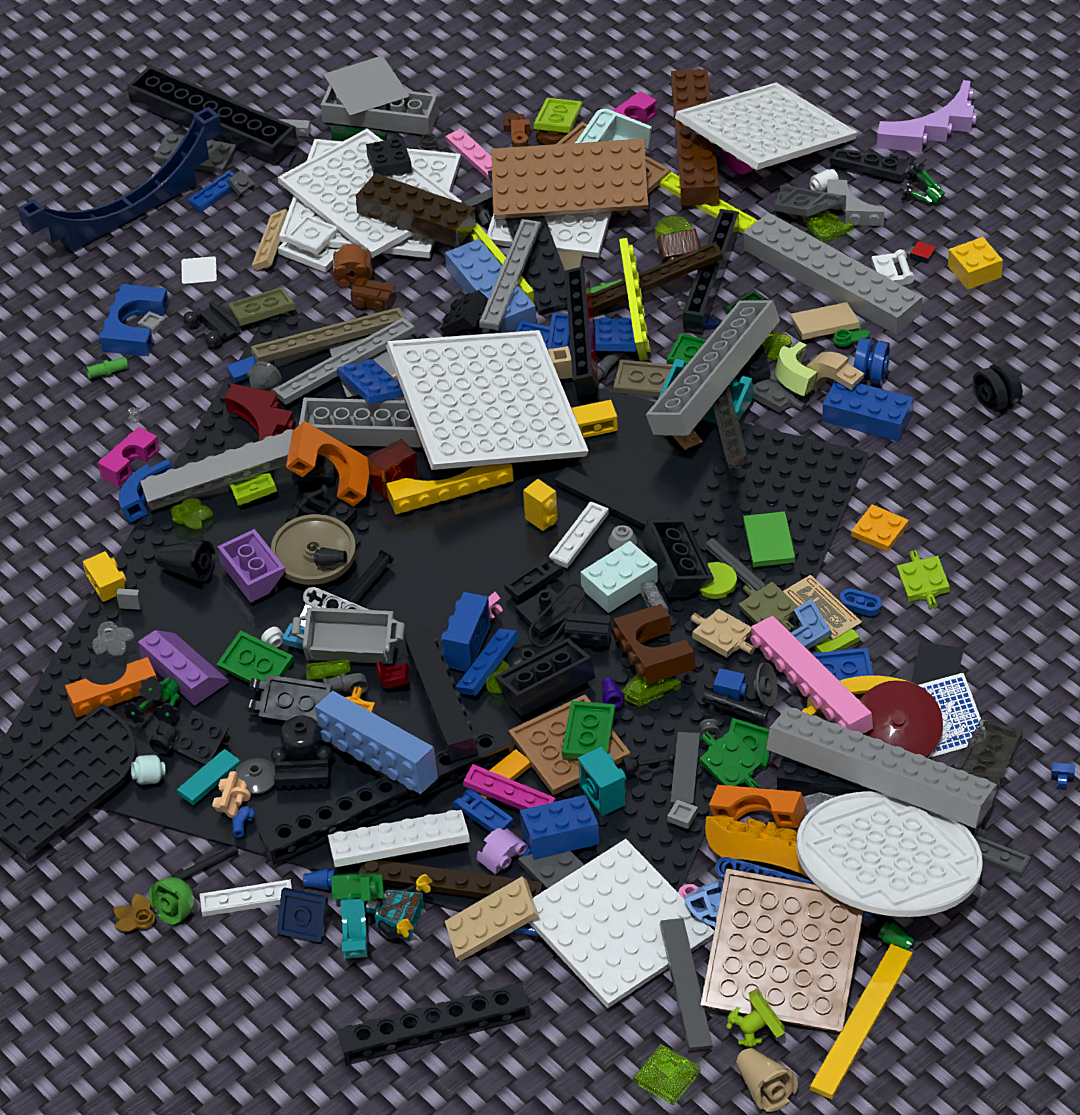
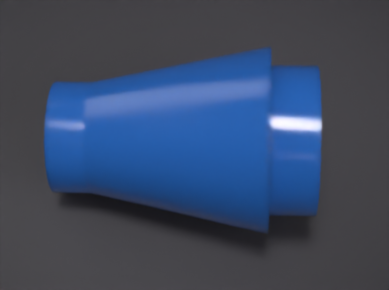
(319, 879)

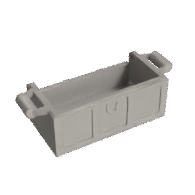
(349, 634)

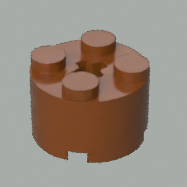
(351, 263)

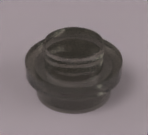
(428, 141)

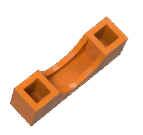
(87, 696)
(736, 801)

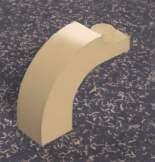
(836, 367)

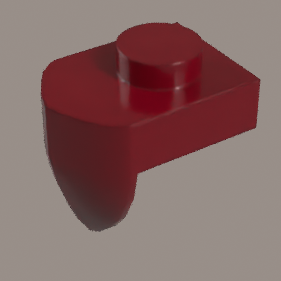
(393, 675)

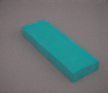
(208, 777)

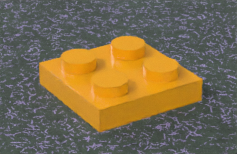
(879, 528)

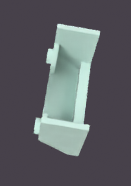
(612, 126)

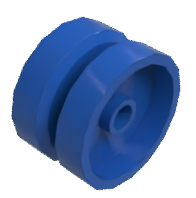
(872, 362)

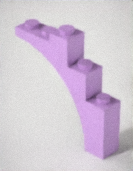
(914, 133)

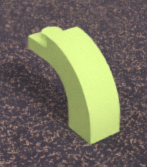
(791, 371)

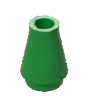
(895, 935)

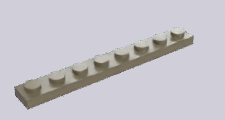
(325, 336)

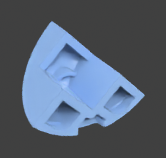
(705, 901)

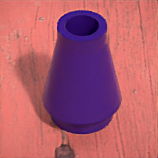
(612, 693)

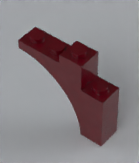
(260, 410)

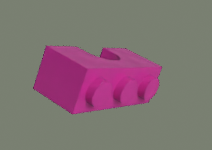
(638, 107)
(137, 445)

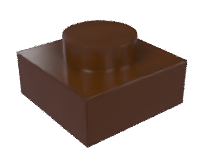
(508, 117)

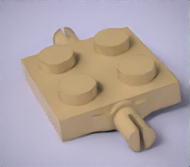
(722, 633)

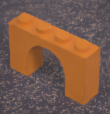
(351, 465)

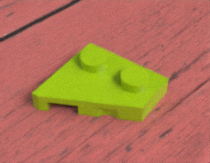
(253, 488)

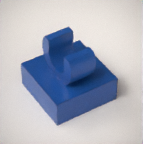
(1063, 773)

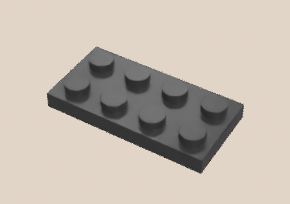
(219, 153)

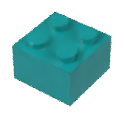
(602, 781)

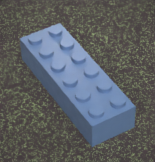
(478, 269)
(376, 742)

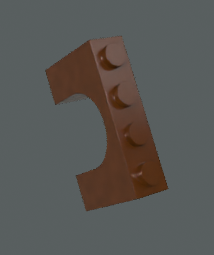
(652, 662)

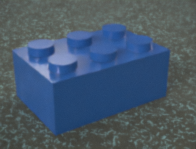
(466, 631)
(559, 827)

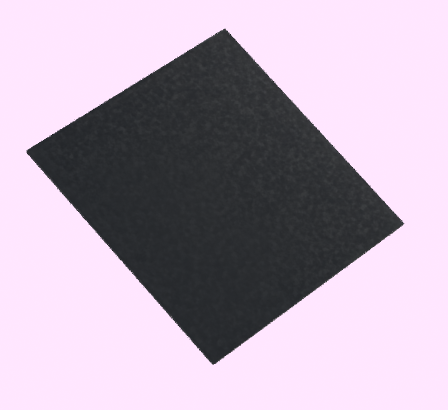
(438, 554)

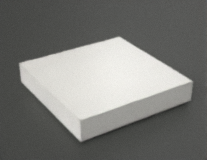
(311, 234)

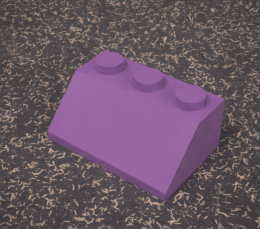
(251, 564)

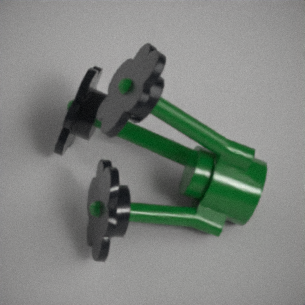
(934, 192)
(154, 691)

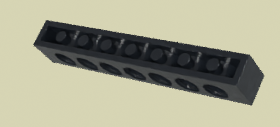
(444, 1026)

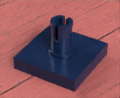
(302, 914)

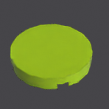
(723, 583)

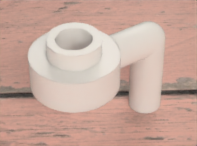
(273, 636)

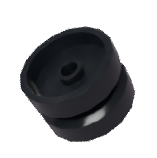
(997, 386)

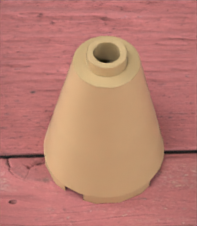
(766, 1079)

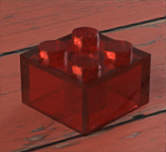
(391, 464)

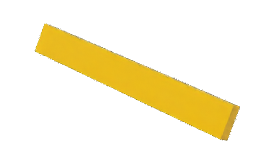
(861, 1022)

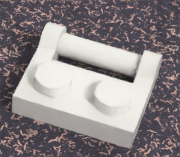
(885, 265)

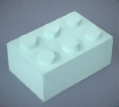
(618, 576)

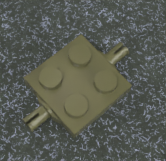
(767, 603)

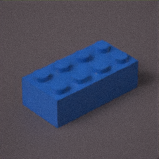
(868, 410)

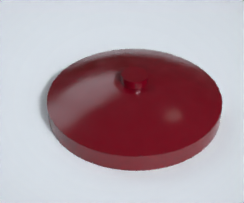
(904, 716)

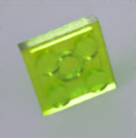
(666, 1074)

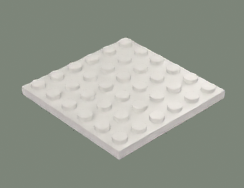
(609, 920)

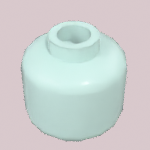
(147, 769)

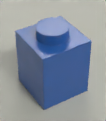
(730, 683)

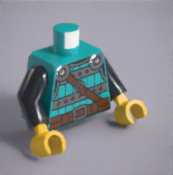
(400, 909)

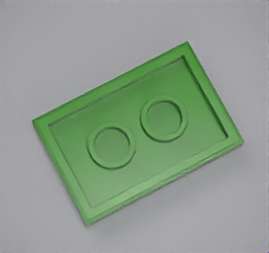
(769, 539)

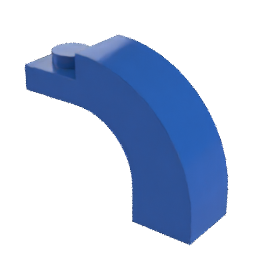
(132, 495)

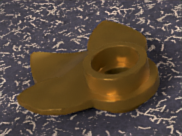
(132, 916)

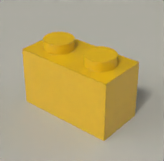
(596, 418)
(540, 505)
(104, 575)

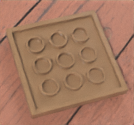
(542, 744)

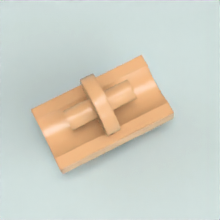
(233, 794)

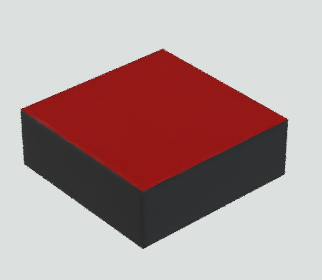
(923, 252)

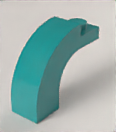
(354, 928)

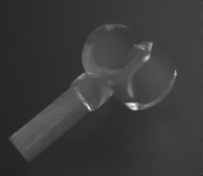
(135, 414)

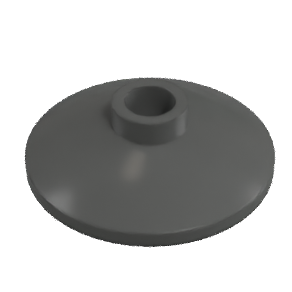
(766, 684)
(257, 774)

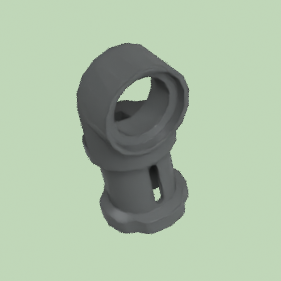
(345, 683)

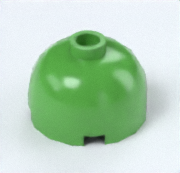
(172, 899)

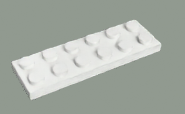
(398, 838)

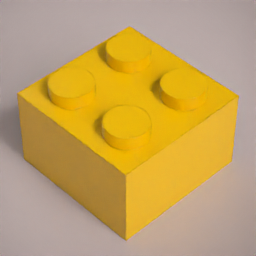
(975, 263)

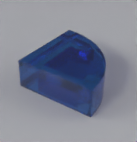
(711, 323)

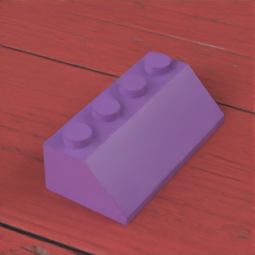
(180, 662)

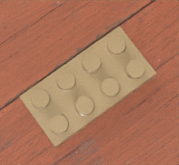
(491, 918)

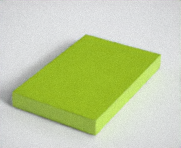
(558, 115)

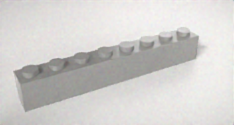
(217, 471)

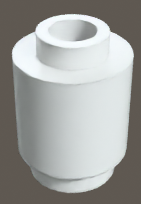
(820, 181)

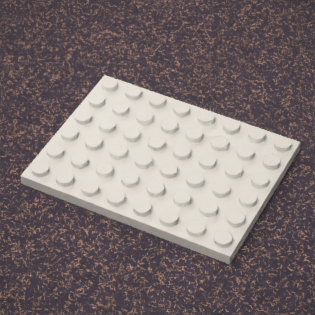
(766, 125)
(330, 189)

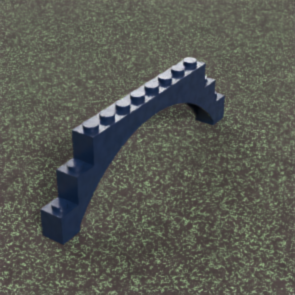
(173, 177)

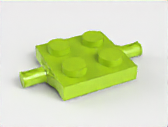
(923, 579)

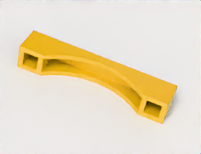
(412, 494)

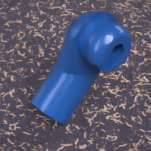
(239, 819)

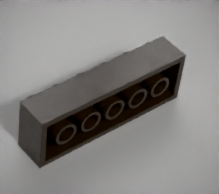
(415, 210)

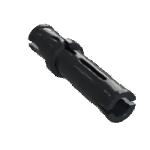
(744, 709)

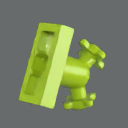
(755, 1020)

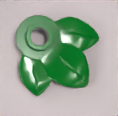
(846, 337)

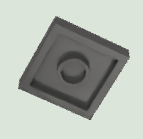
(480, 203)

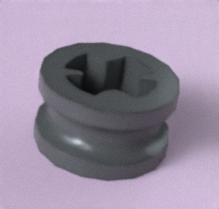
(711, 726)

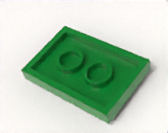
(254, 658)
(587, 728)

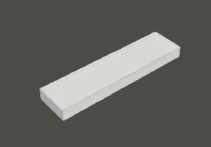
(579, 534)
(242, 898)

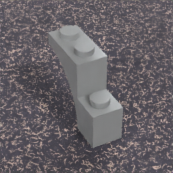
(856, 210)

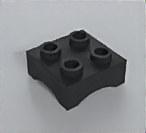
(389, 156)
(463, 313)

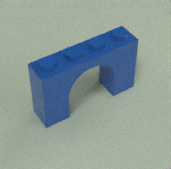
(129, 302)

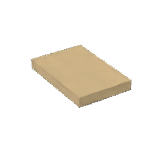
(824, 320)

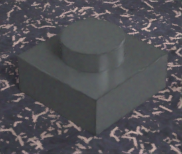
(240, 182)

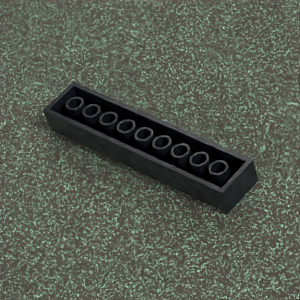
(240, 124)

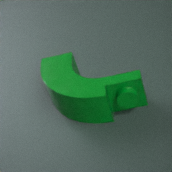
(357, 885)

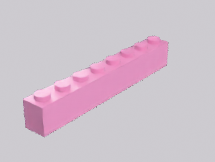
(810, 676)

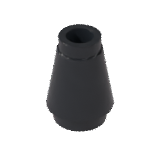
(329, 557)

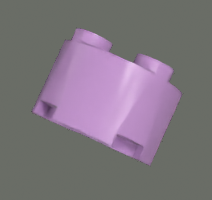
(500, 848)

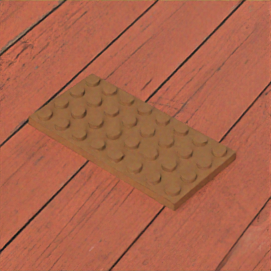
(569, 178)

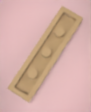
(270, 241)

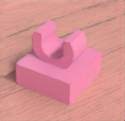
(493, 598)

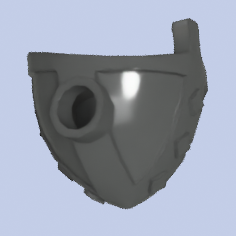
(264, 376)

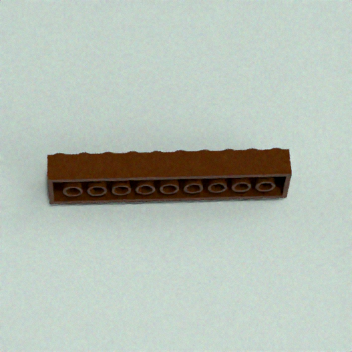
(694, 152)

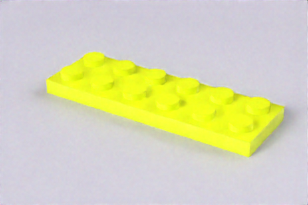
(635, 299)

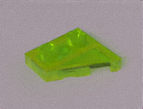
(826, 225)
(324, 669)
(640, 692)

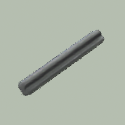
(740, 569)

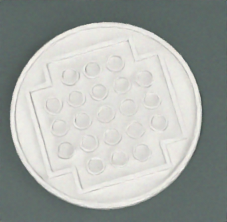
(888, 855)

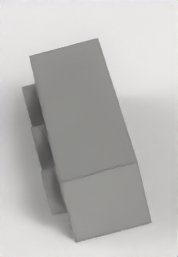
(302, 127)

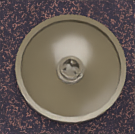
(301, 537)

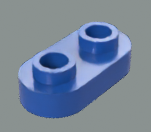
(861, 602)

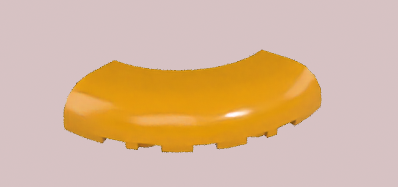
(753, 841)

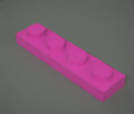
(504, 789)

